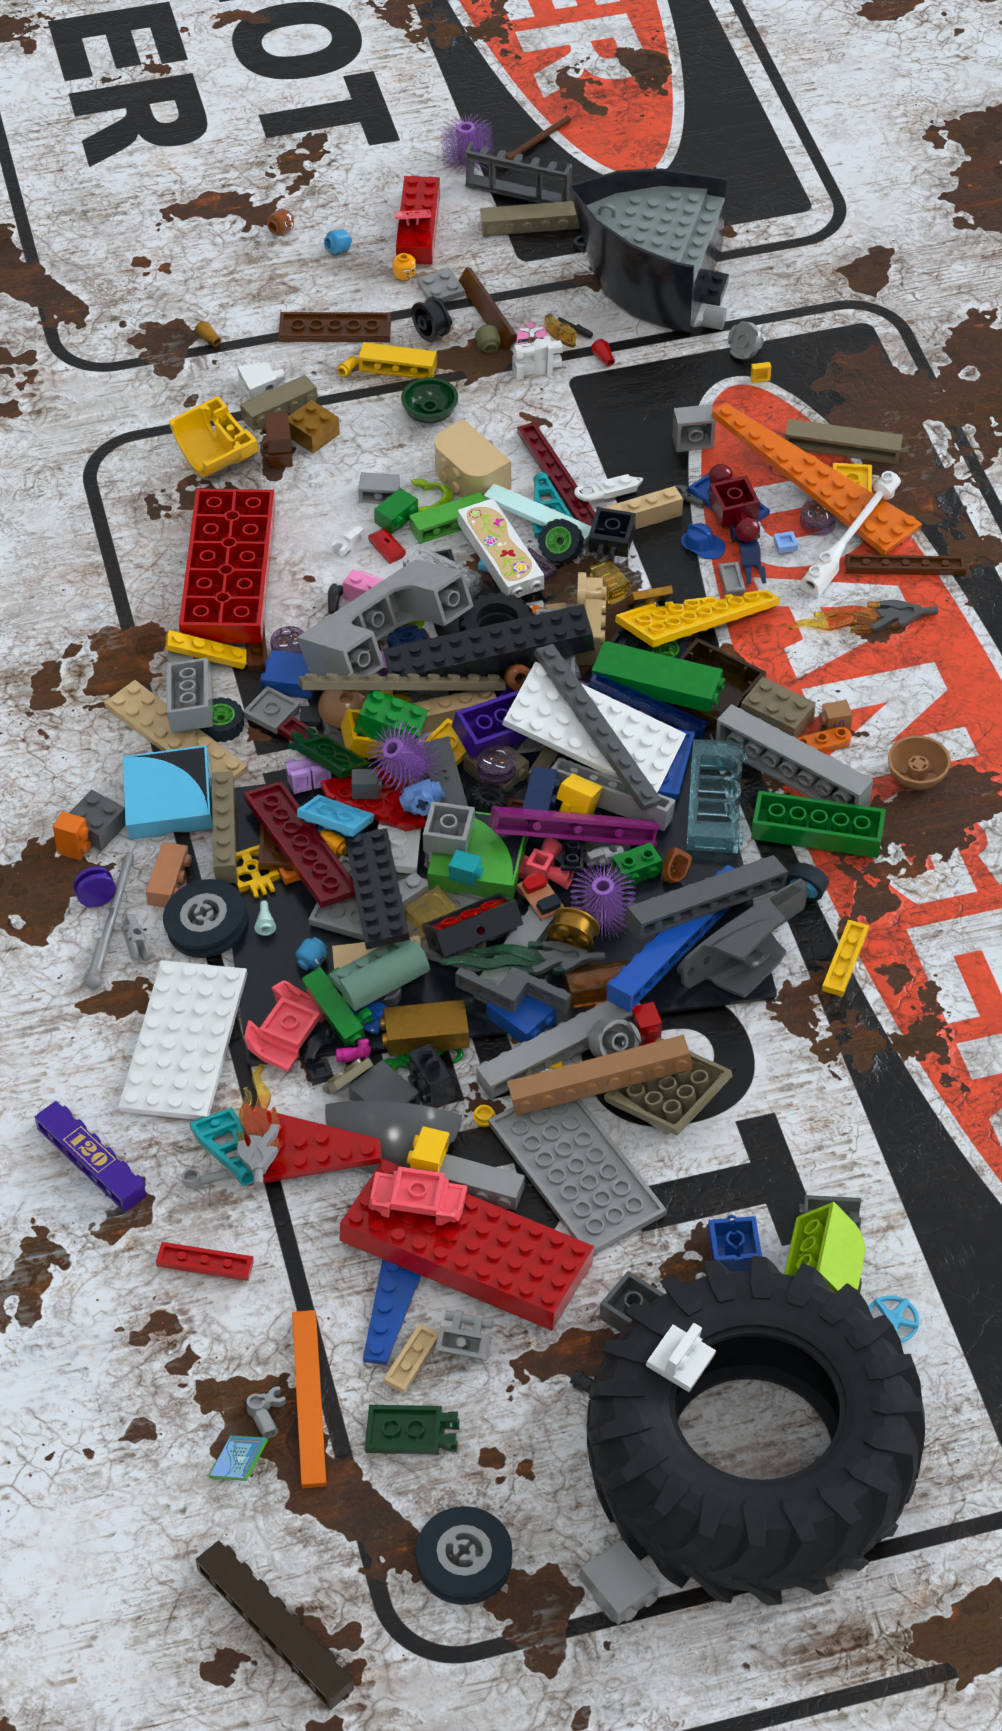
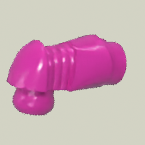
(350, 1054)

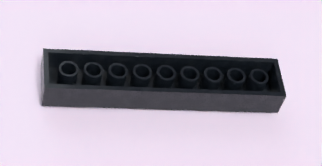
(493, 646)

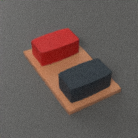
(540, 896)

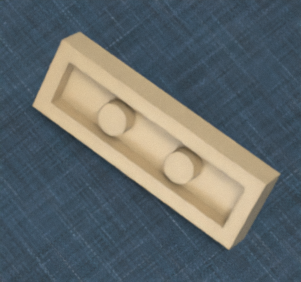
(411, 1358)

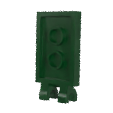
(328, 753)
(410, 1429)

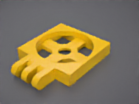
(258, 882)

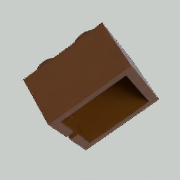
(277, 440)

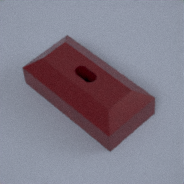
(292, 725)

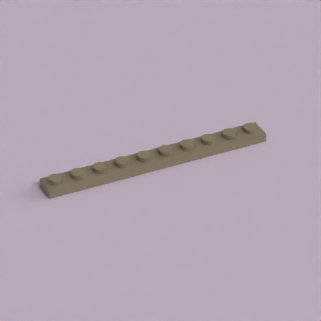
(395, 682)

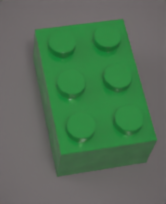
(385, 709)

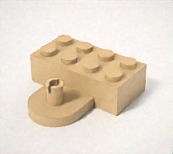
(590, 594)

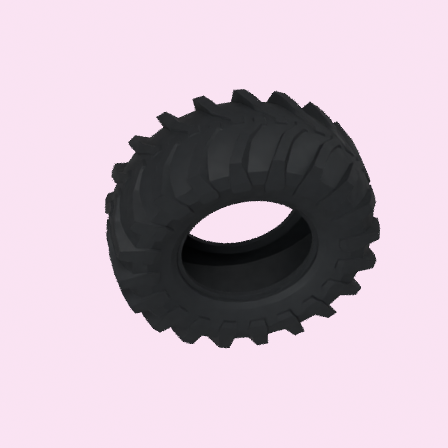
(741, 1529)

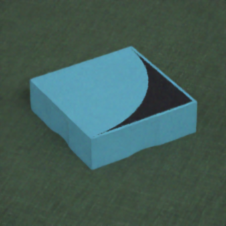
(167, 792)

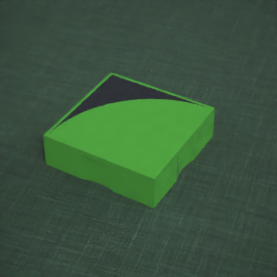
(499, 855)

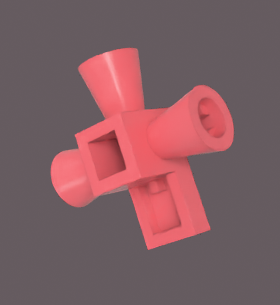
(543, 862)

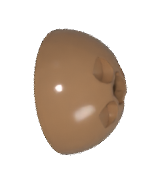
(334, 704)
(918, 762)

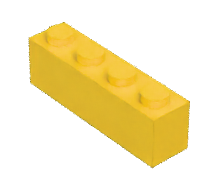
(397, 361)

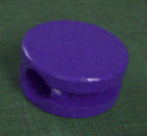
(94, 886)

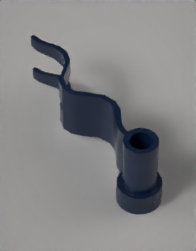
(749, 556)

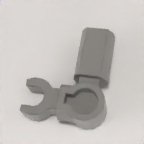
(258, 1408)

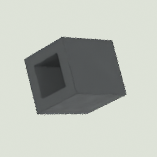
(365, 784)

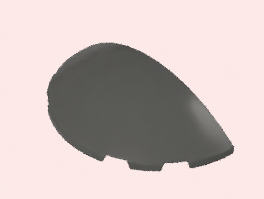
(392, 1123)

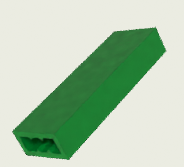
(661, 676)

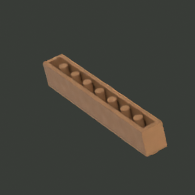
(600, 1075)

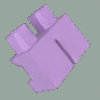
(305, 774)

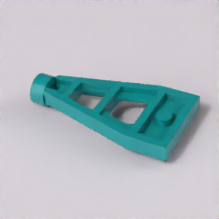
(546, 488)
(217, 1125)

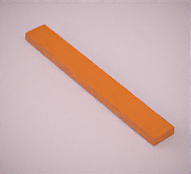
(309, 1399)

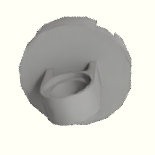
(745, 340)

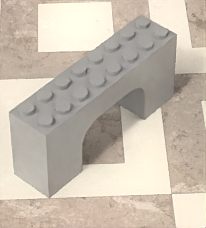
(350, 635)

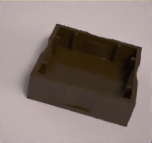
(738, 675)

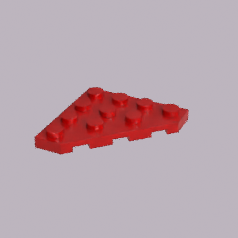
(385, 808)

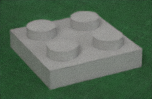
(441, 285)
(271, 709)

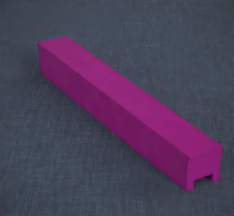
(573, 826)

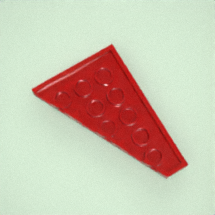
(317, 1149)

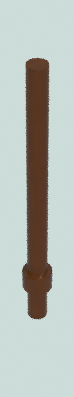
(511, 155)

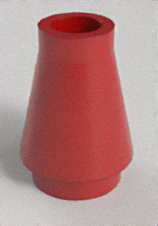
(603, 352)

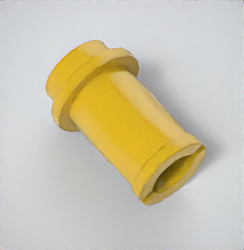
(344, 369)

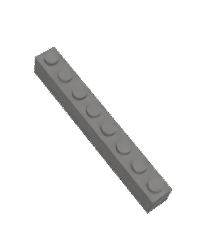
(545, 1050)

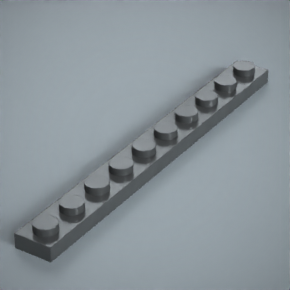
(597, 727)

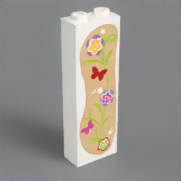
(500, 549)

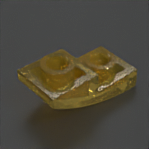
(560, 331)

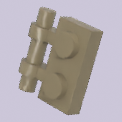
(349, 1073)

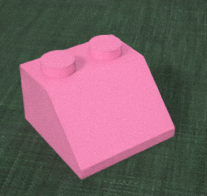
(358, 583)

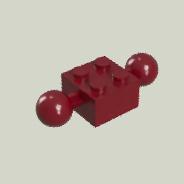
(734, 502)

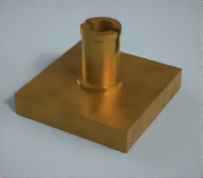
(649, 596)

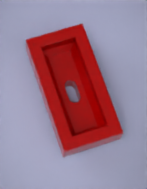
(390, 551)

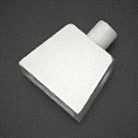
(259, 378)

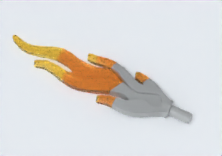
(262, 1134)

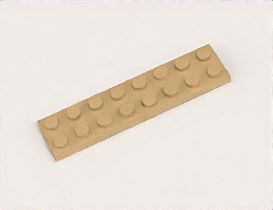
(149, 718)

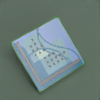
(238, 1458)

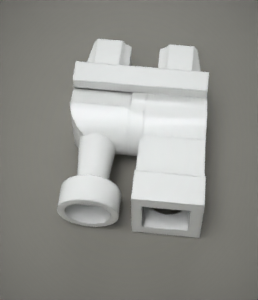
(536, 358)

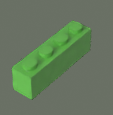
(440, 519)

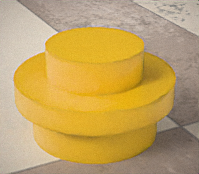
(482, 1114)

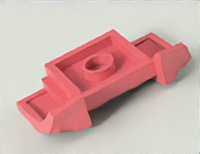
(284, 1028)
(418, 1193)

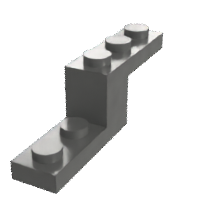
(513, 990)

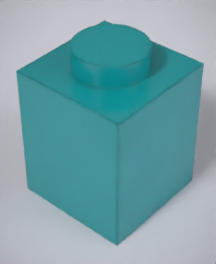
(465, 868)

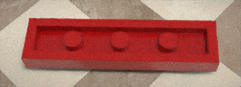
(204, 1261)

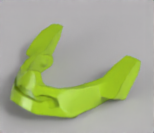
(447, 496)

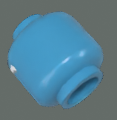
(337, 241)
(311, 954)

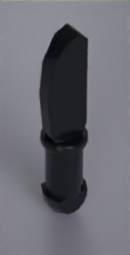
(578, 328)

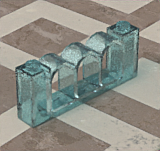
(715, 835)

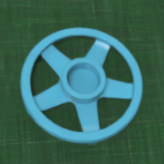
(895, 1315)

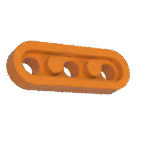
(828, 739)

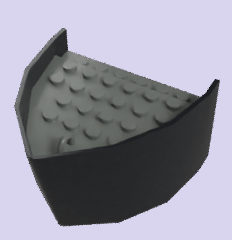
(655, 241)

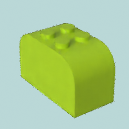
(830, 1244)

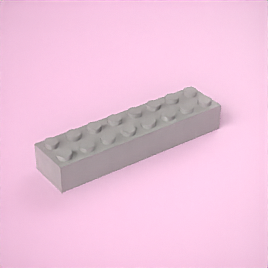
(793, 761)

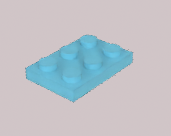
(335, 815)

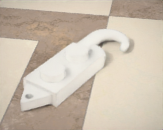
(610, 488)

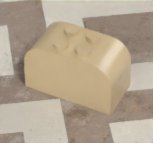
(469, 461)

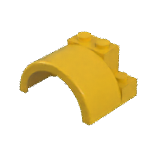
(210, 450)

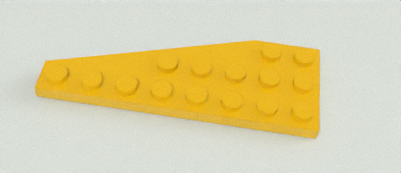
(675, 621)

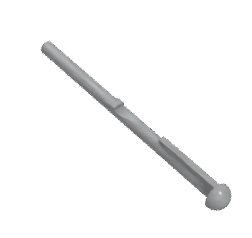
(92, 979)

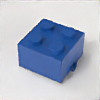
(734, 1241)

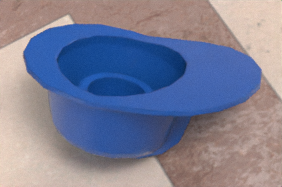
(702, 541)

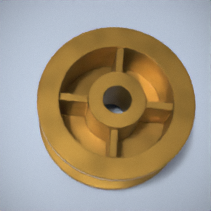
(573, 928)

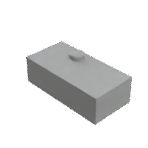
(189, 695)

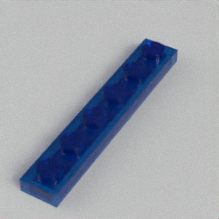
(645, 703)

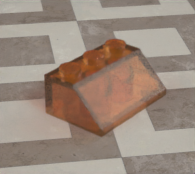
(589, 983)

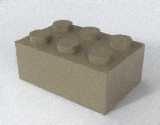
(779, 707)

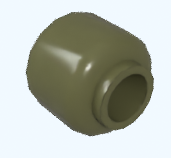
(487, 338)

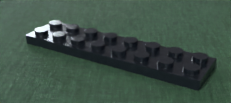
(377, 889)

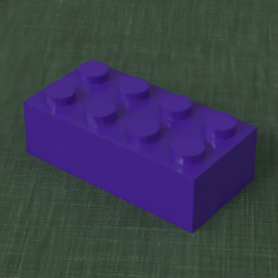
(482, 725)

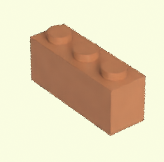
(167, 873)

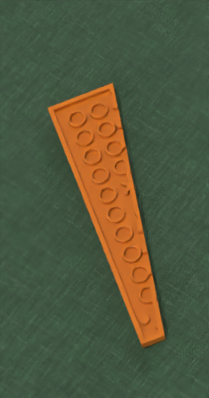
(844, 498)

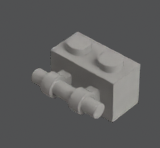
(464, 1342)

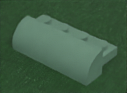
(380, 972)

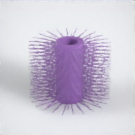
(464, 133)
(404, 757)
(603, 897)

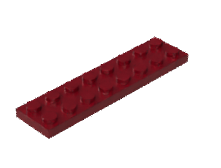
(301, 844)

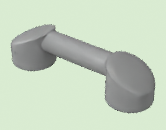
(192, 1179)

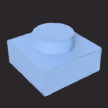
(785, 542)

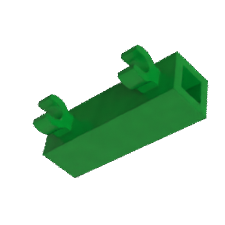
(334, 1008)

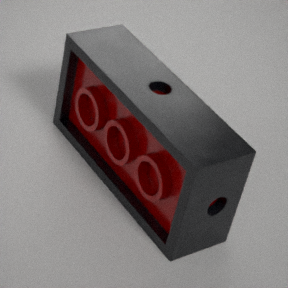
(472, 925)

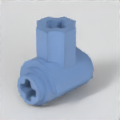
(418, 797)

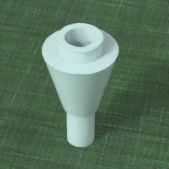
(264, 924)

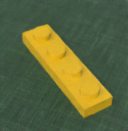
(204, 648)
(845, 958)

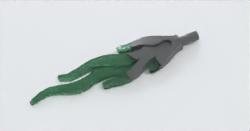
(534, 959)

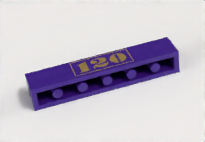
(91, 1156)

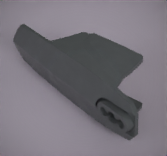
(745, 948)

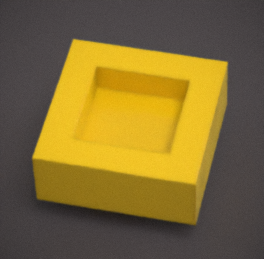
(760, 372)

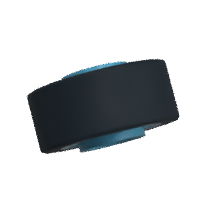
(815, 879)

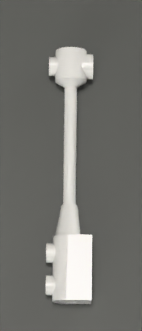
(828, 562)

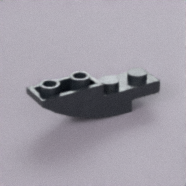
(572, 855)

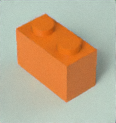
(71, 835)

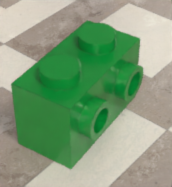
(395, 510)
(640, 863)

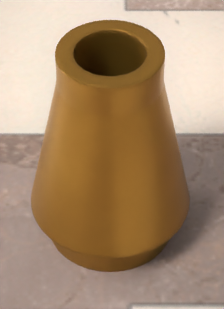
(207, 333)

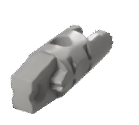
(605, 853)
(135, 938)

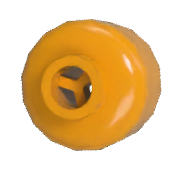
(404, 266)

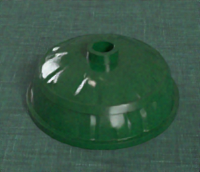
(429, 399)

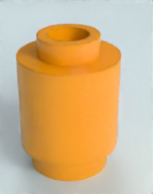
(336, 842)

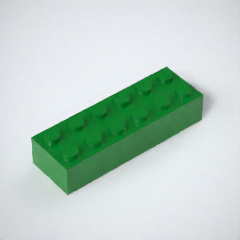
(818, 824)

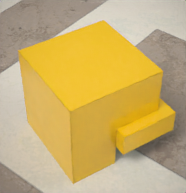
(579, 795)

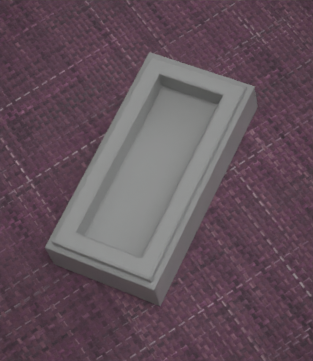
(731, 579)

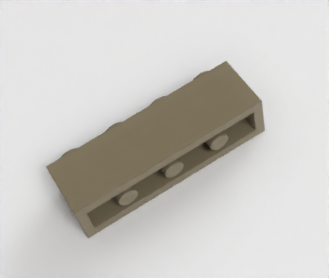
(284, 398)

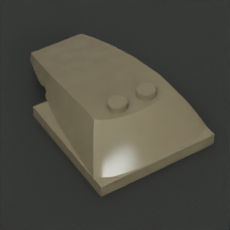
(675, 1099)

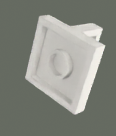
(681, 1356)

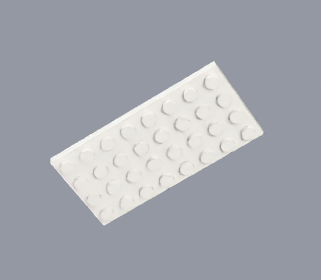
(548, 719)
(183, 1040)

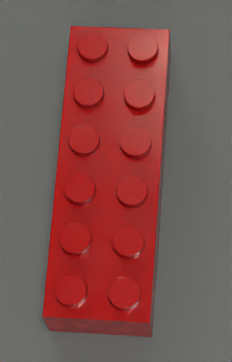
(419, 240)

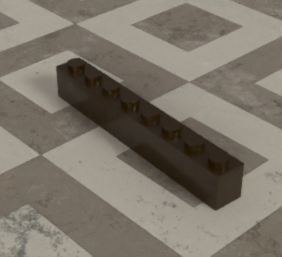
(275, 1624)

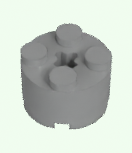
(612, 1036)

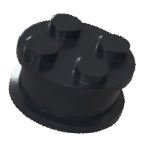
(431, 318)

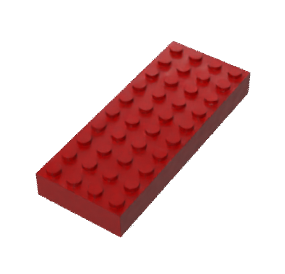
(228, 565)
(483, 1254)

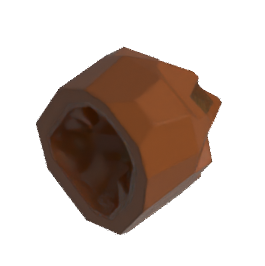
(676, 865)

